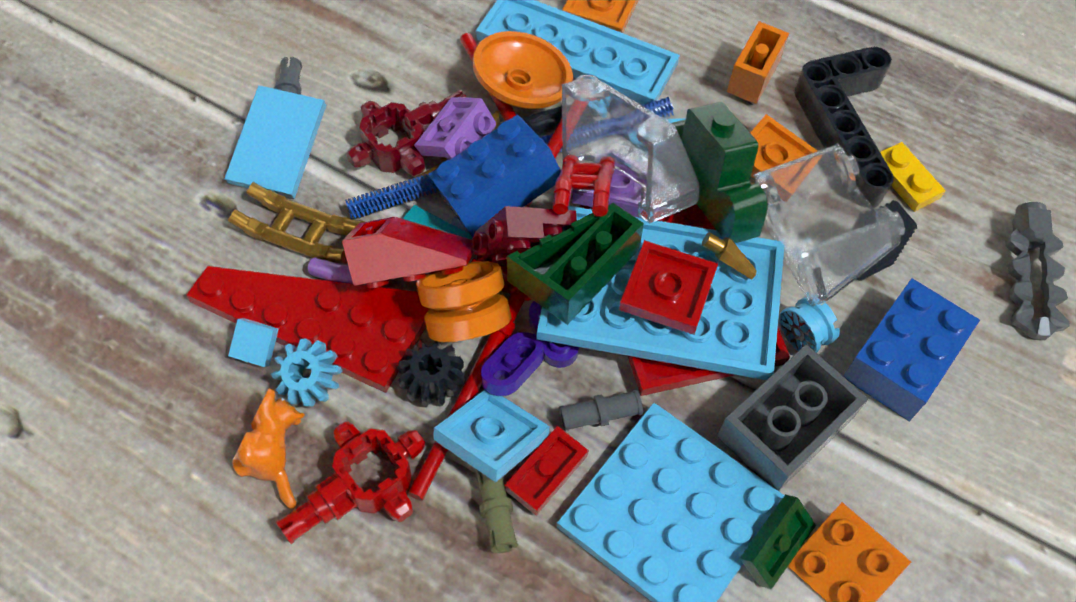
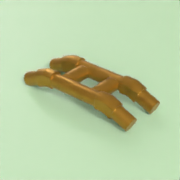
(287, 211)

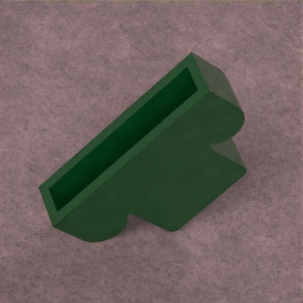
(723, 161)

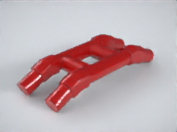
(584, 177)

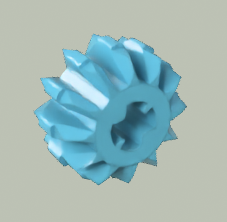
(300, 387)

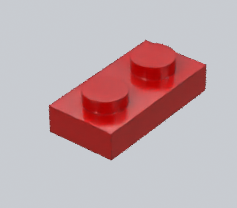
(546, 470)

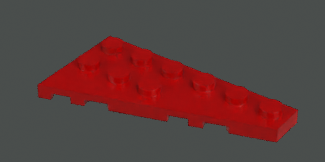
(358, 323)

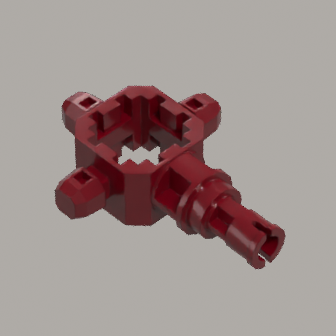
(377, 122)

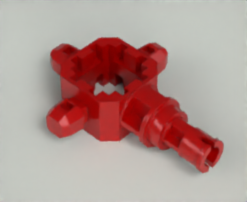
(340, 492)

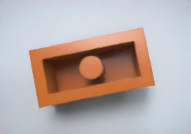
(757, 62)

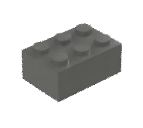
(791, 417)

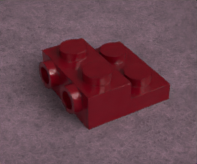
(517, 230)

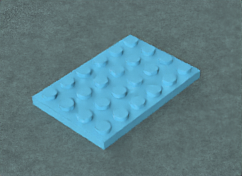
(735, 326)

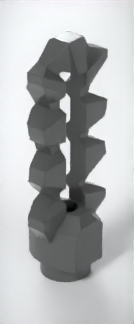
(1031, 231)

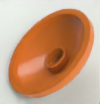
(521, 69)

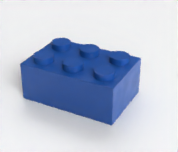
(496, 172)
(911, 349)

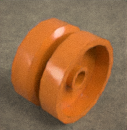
(464, 302)

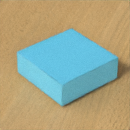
(253, 342)

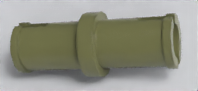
(496, 511)

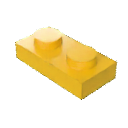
(911, 178)

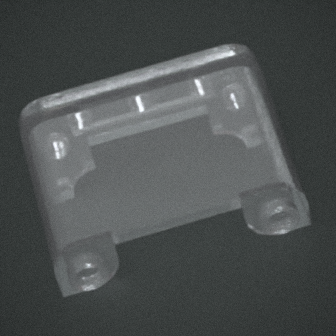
(644, 145)
(826, 222)

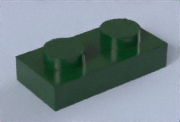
(778, 541)

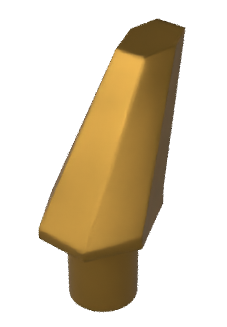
(730, 254)

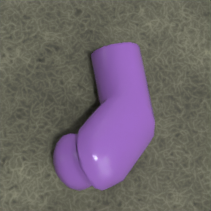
(329, 270)

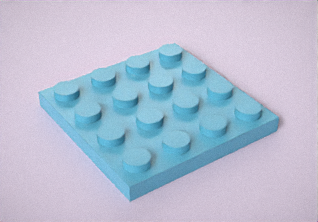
(670, 512)

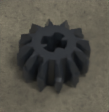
(416, 376)

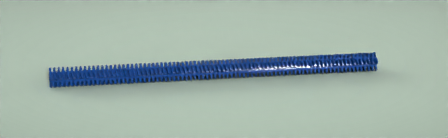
(425, 184)

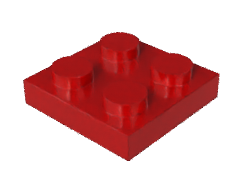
(668, 287)

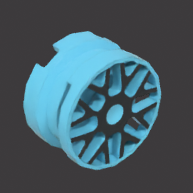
(809, 325)

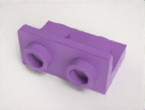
(456, 128)

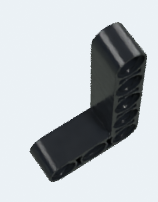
(824, 99)

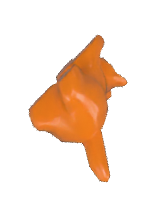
(264, 450)

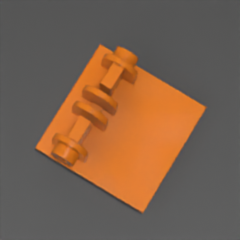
(848, 559)

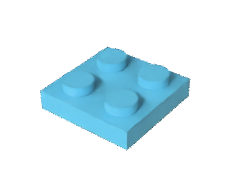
(491, 434)

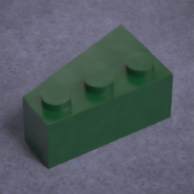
(576, 264)

